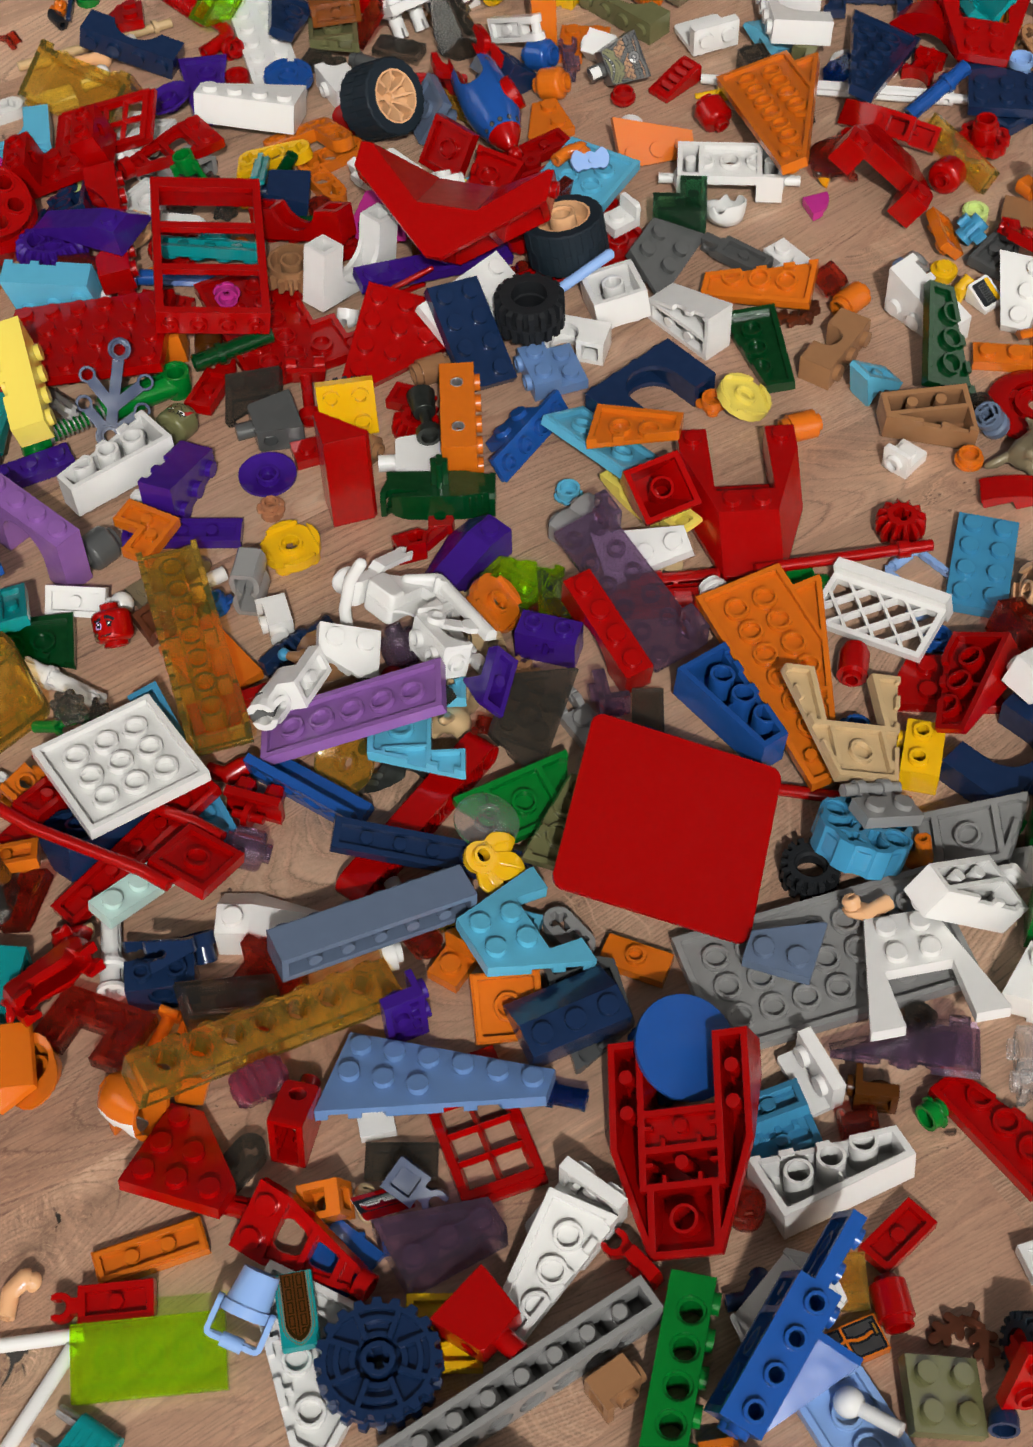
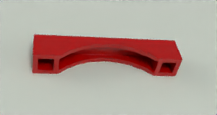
(106, 191)

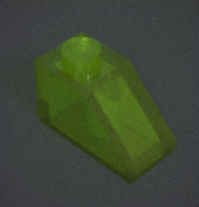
(214, 11)

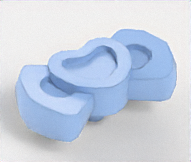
(594, 160)

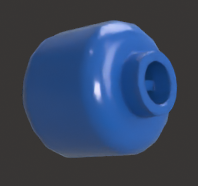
(540, 54)

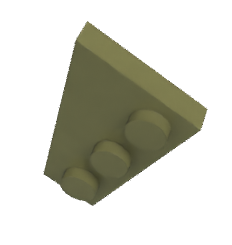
(545, 842)

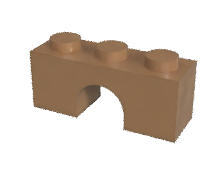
(845, 337)

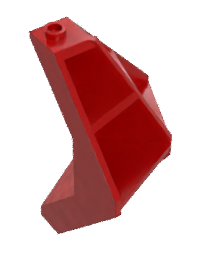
(451, 217)

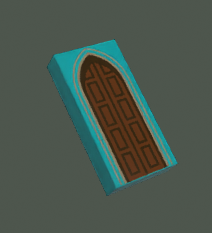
(297, 1312)

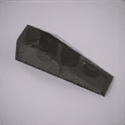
(453, 29)

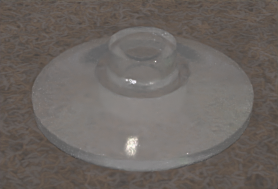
(472, 819)

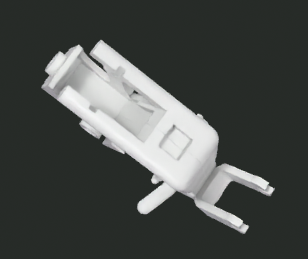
(424, 596)

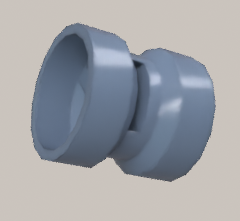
(992, 420)

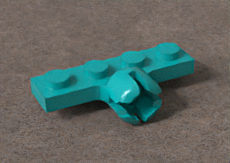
(209, 245)

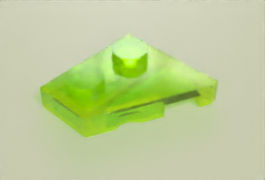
(522, 576)

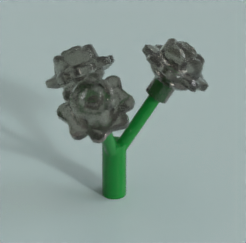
(69, 711)

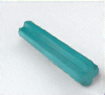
(260, 168)

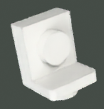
(624, 217)
(903, 458)

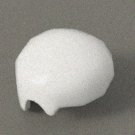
(726, 211)

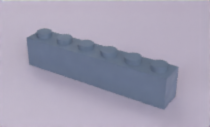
(370, 923)

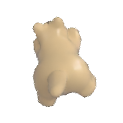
(456, 720)

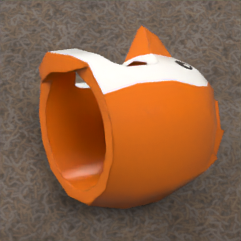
(121, 1110)

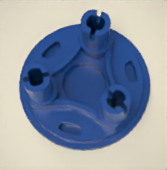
(676, 1047)

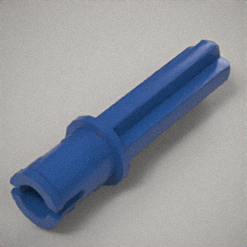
(146, 278)

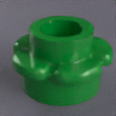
(932, 1113)

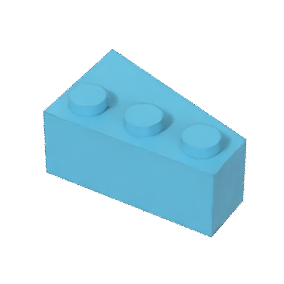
(47, 284)

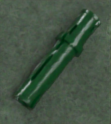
(227, 350)

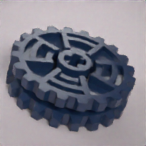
(387, 1394)

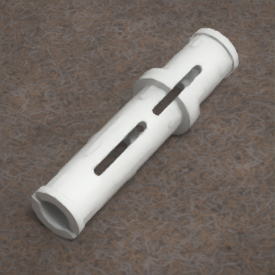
(52, 678)

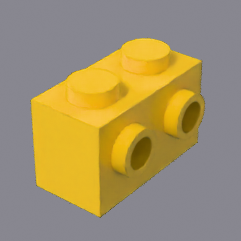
(920, 756)

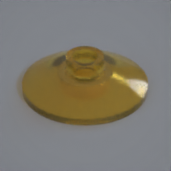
(332, 765)

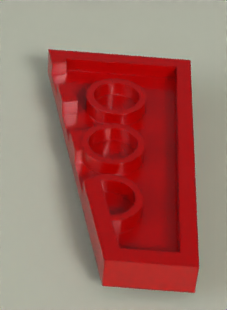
(495, 168)
(992, 1126)

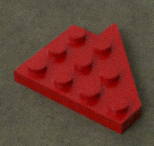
(389, 335)

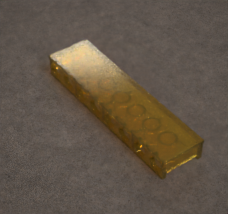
(195, 650)

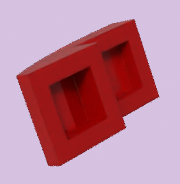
(1007, 489)

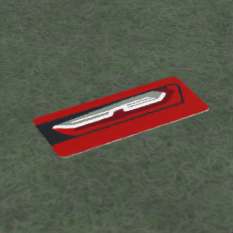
(377, 1204)

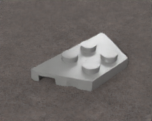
(976, 828)

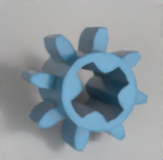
(971, 229)

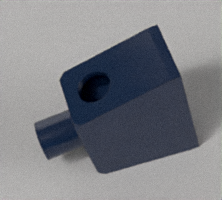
(291, 186)

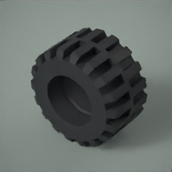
(529, 308)

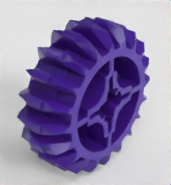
(43, 248)

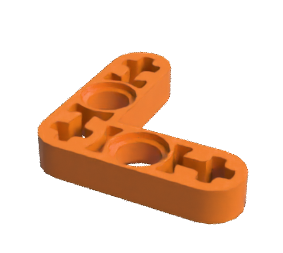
(322, 130)
(322, 169)

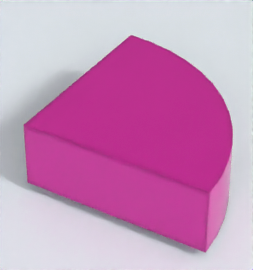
(816, 204)

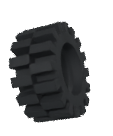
(802, 884)

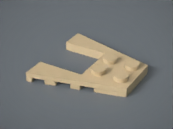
(850, 748)

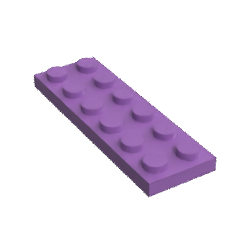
(359, 711)

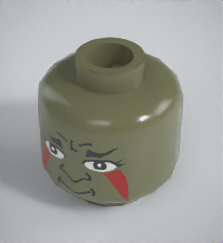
(179, 421)

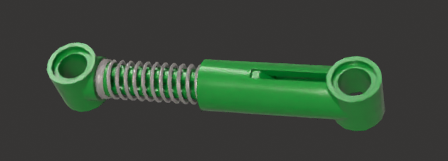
(170, 384)

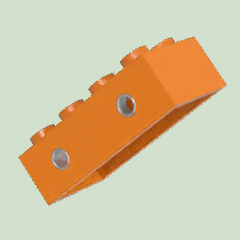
(459, 418)

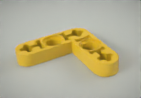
(246, 159)

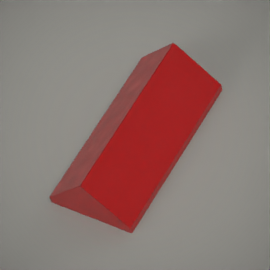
(345, 470)

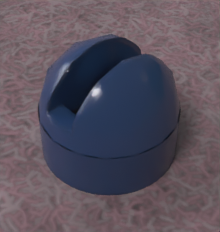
(1003, 1423)

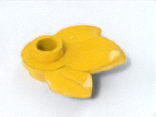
(498, 862)

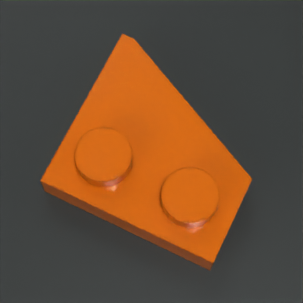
(547, 116)

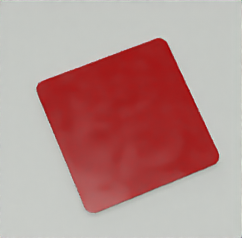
(668, 829)

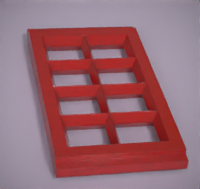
(146, 96)
(503, 1186)

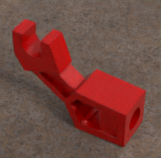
(421, 540)

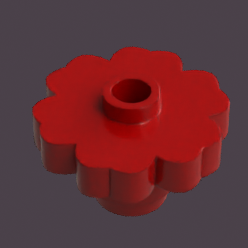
(986, 135)

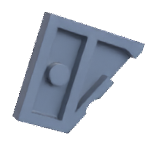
(786, 951)

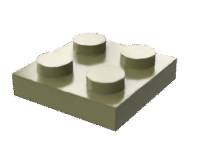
(942, 1397)

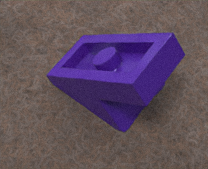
(495, 682)

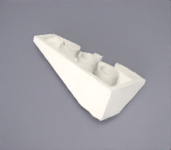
(251, 914)

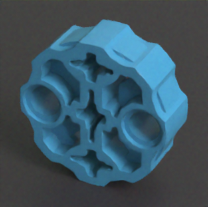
(858, 850)

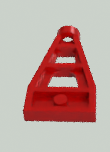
(192, 129)
(262, 1223)

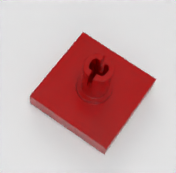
(448, 146)

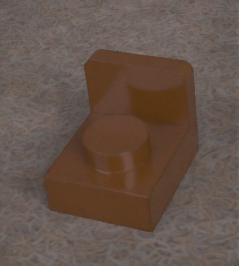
(876, 1092)

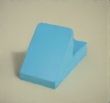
(869, 379)

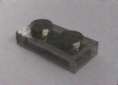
(405, 49)

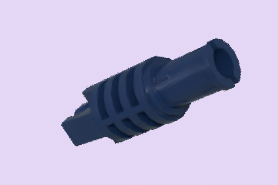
(270, 662)

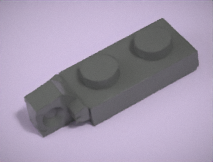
(734, 252)

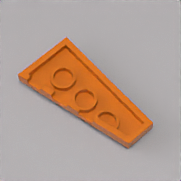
(784, 286)

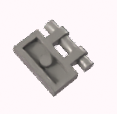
(881, 804)

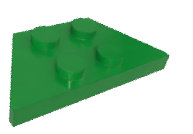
(528, 790)

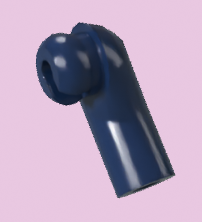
(735, 1299)

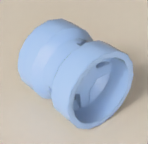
(1021, 61)

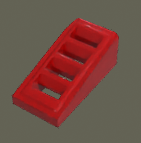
(682, 73)

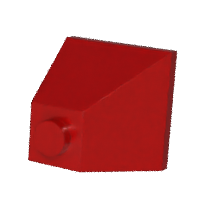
(660, 488)

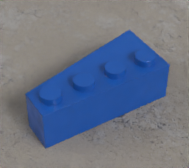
(731, 705)

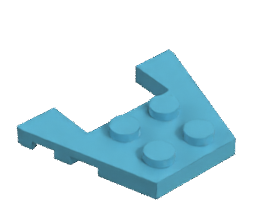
(412, 745)
(506, 938)

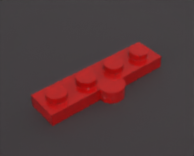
(542, 148)

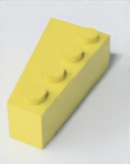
(24, 385)

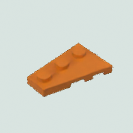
(648, 141)
(632, 425)

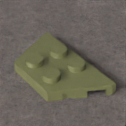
(335, 38)

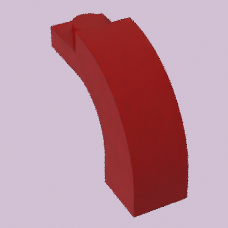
(924, 17)

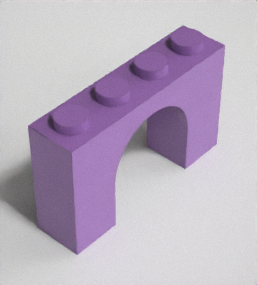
(55, 537)

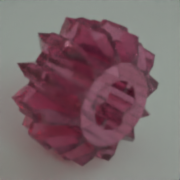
(258, 1081)

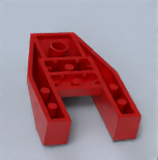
(746, 521)
(685, 1161)

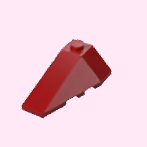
(972, 677)

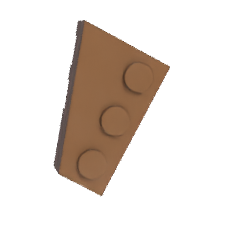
(929, 415)

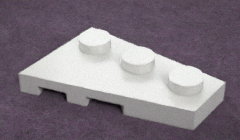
(1016, 291)

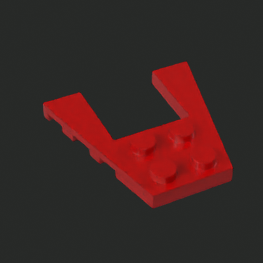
(981, 39)

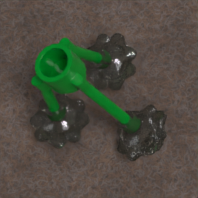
(187, 165)

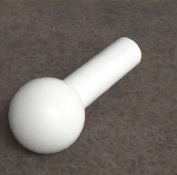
(850, 1403)

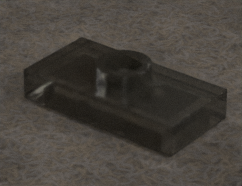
(382, 1156)

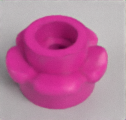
(229, 299)

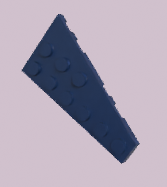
(876, 55)
(999, 91)

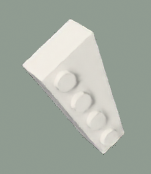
(115, 464)

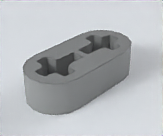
(573, 928)

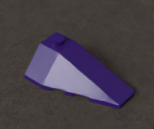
(96, 228)
(472, 550)

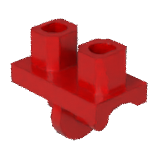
(254, 806)

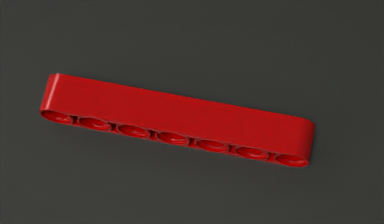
(420, 812)

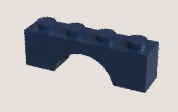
(154, 55)

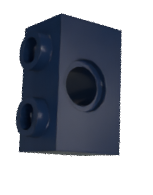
(152, 990)

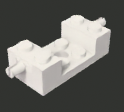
(750, 167)

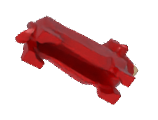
(52, 973)

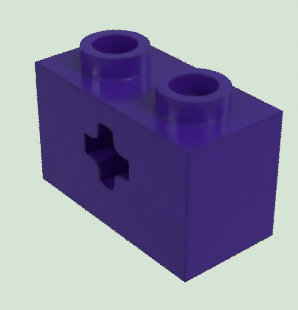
(548, 639)

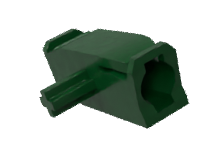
(438, 493)

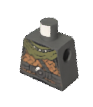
(620, 61)

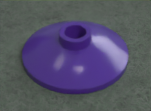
(171, 96)
(267, 474)

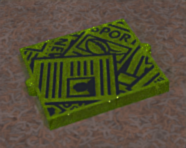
(550, 595)

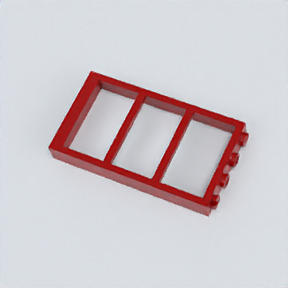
(208, 192)

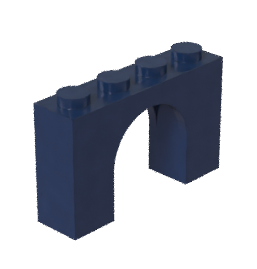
(662, 366)
(980, 778)

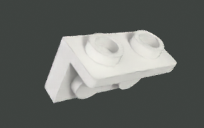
(815, 1073)

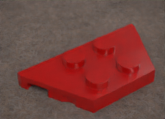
(921, 686)

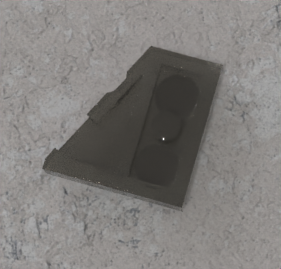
(248, 387)

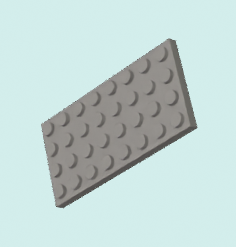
(837, 990)

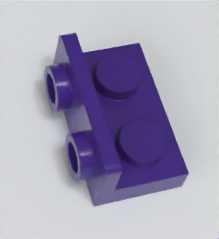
(406, 1010)

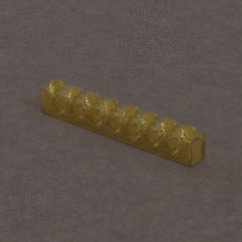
(152, 1084)

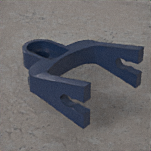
(175, 948)

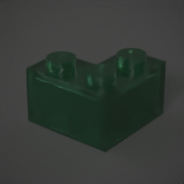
(686, 207)

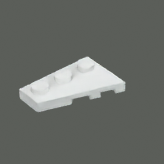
(662, 545)

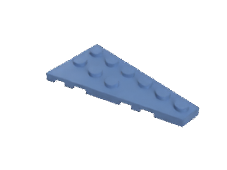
(423, 1079)

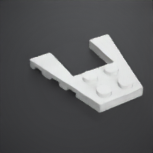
(917, 945)

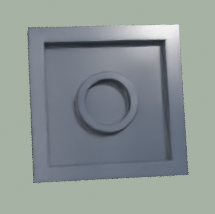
(434, 102)

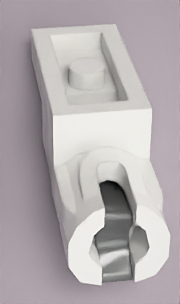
(289, 689)

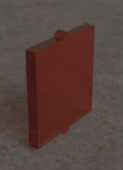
(370, 20)

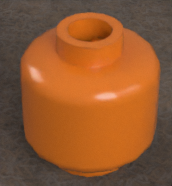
(552, 83)

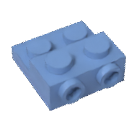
(549, 370)

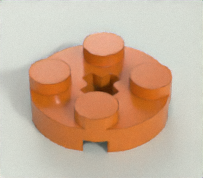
(482, 594)

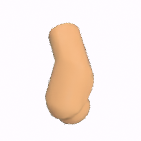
(95, 59)
(23, 1280)

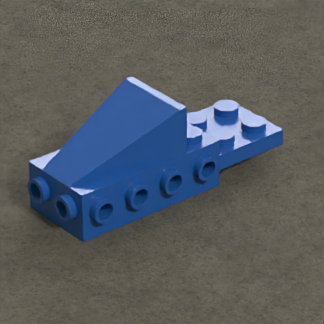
(785, 1352)

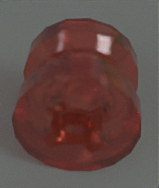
(750, 1200)

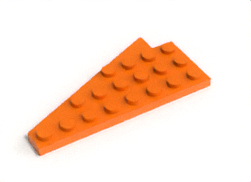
(777, 105)
(773, 624)

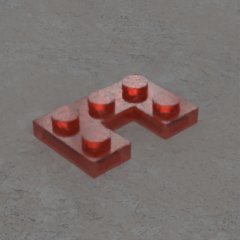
(119, 1024)

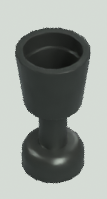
(422, 404)

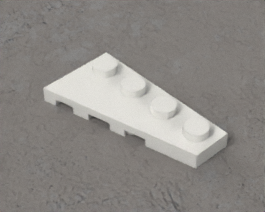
(553, 1254)

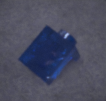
(837, 69)

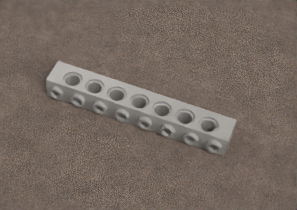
(537, 1371)

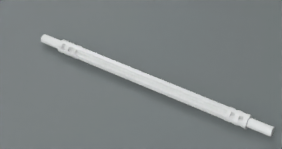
(889, 93)

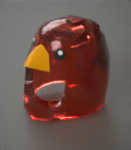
(824, 168)

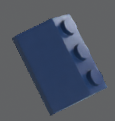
(568, 1016)

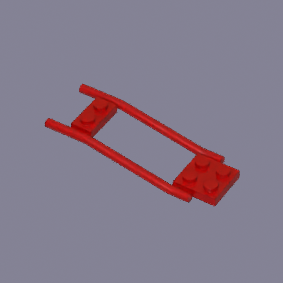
(191, 860)

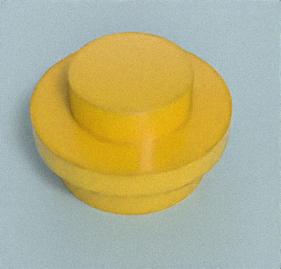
(944, 271)

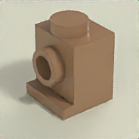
(614, 1385)

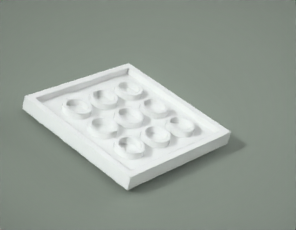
(120, 765)

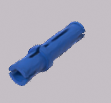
(946, 83)

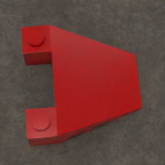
(892, 162)

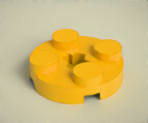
(291, 560)

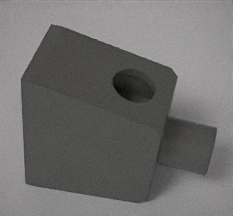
(272, 422)

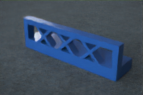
(310, 789)

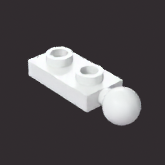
(82, 600)

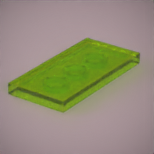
(146, 1358)

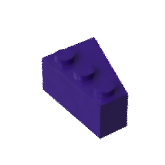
(179, 479)

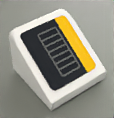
(983, 294)

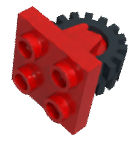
(1017, 1386)

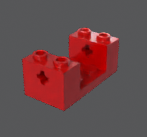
(43, 173)

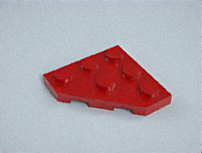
(181, 1165)

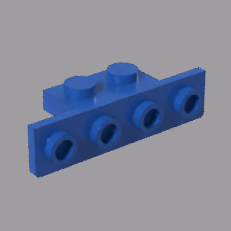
(521, 436)

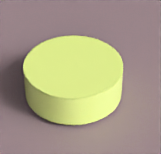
(976, 206)

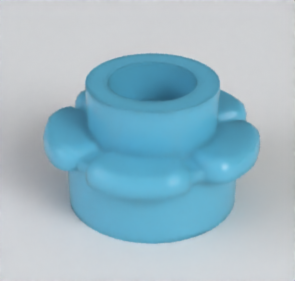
(567, 491)

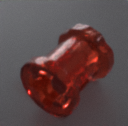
(856, 1121)

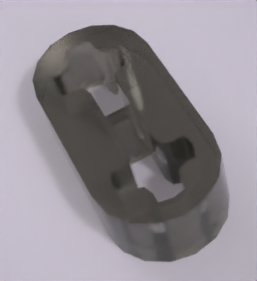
(246, 1167)

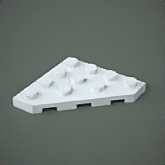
(294, 1377)

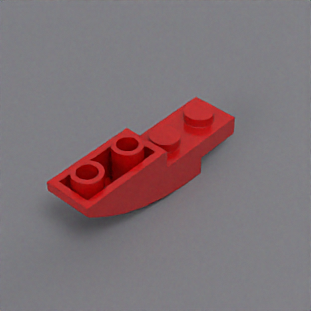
(898, 125)

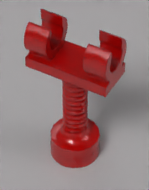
(306, 377)

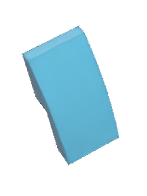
(757, 34)

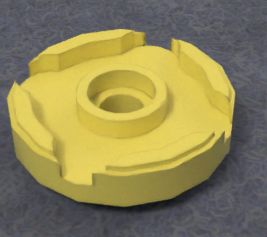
(744, 397)

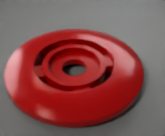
(1013, 395)

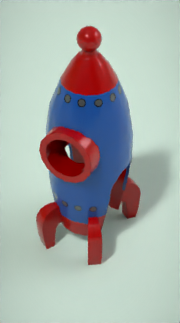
(489, 101)

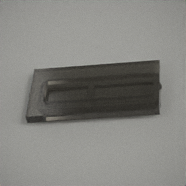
(220, 996)

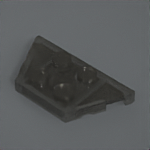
(533, 714)

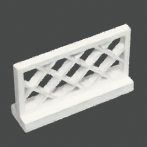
(890, 591)

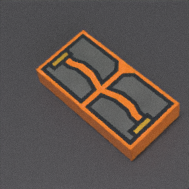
(862, 1337)

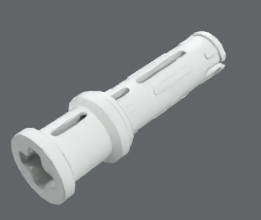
(111, 952)

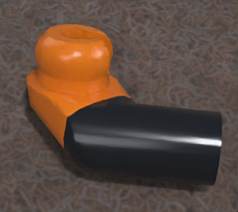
(56, 14)

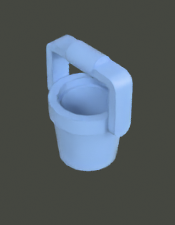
(249, 1300)

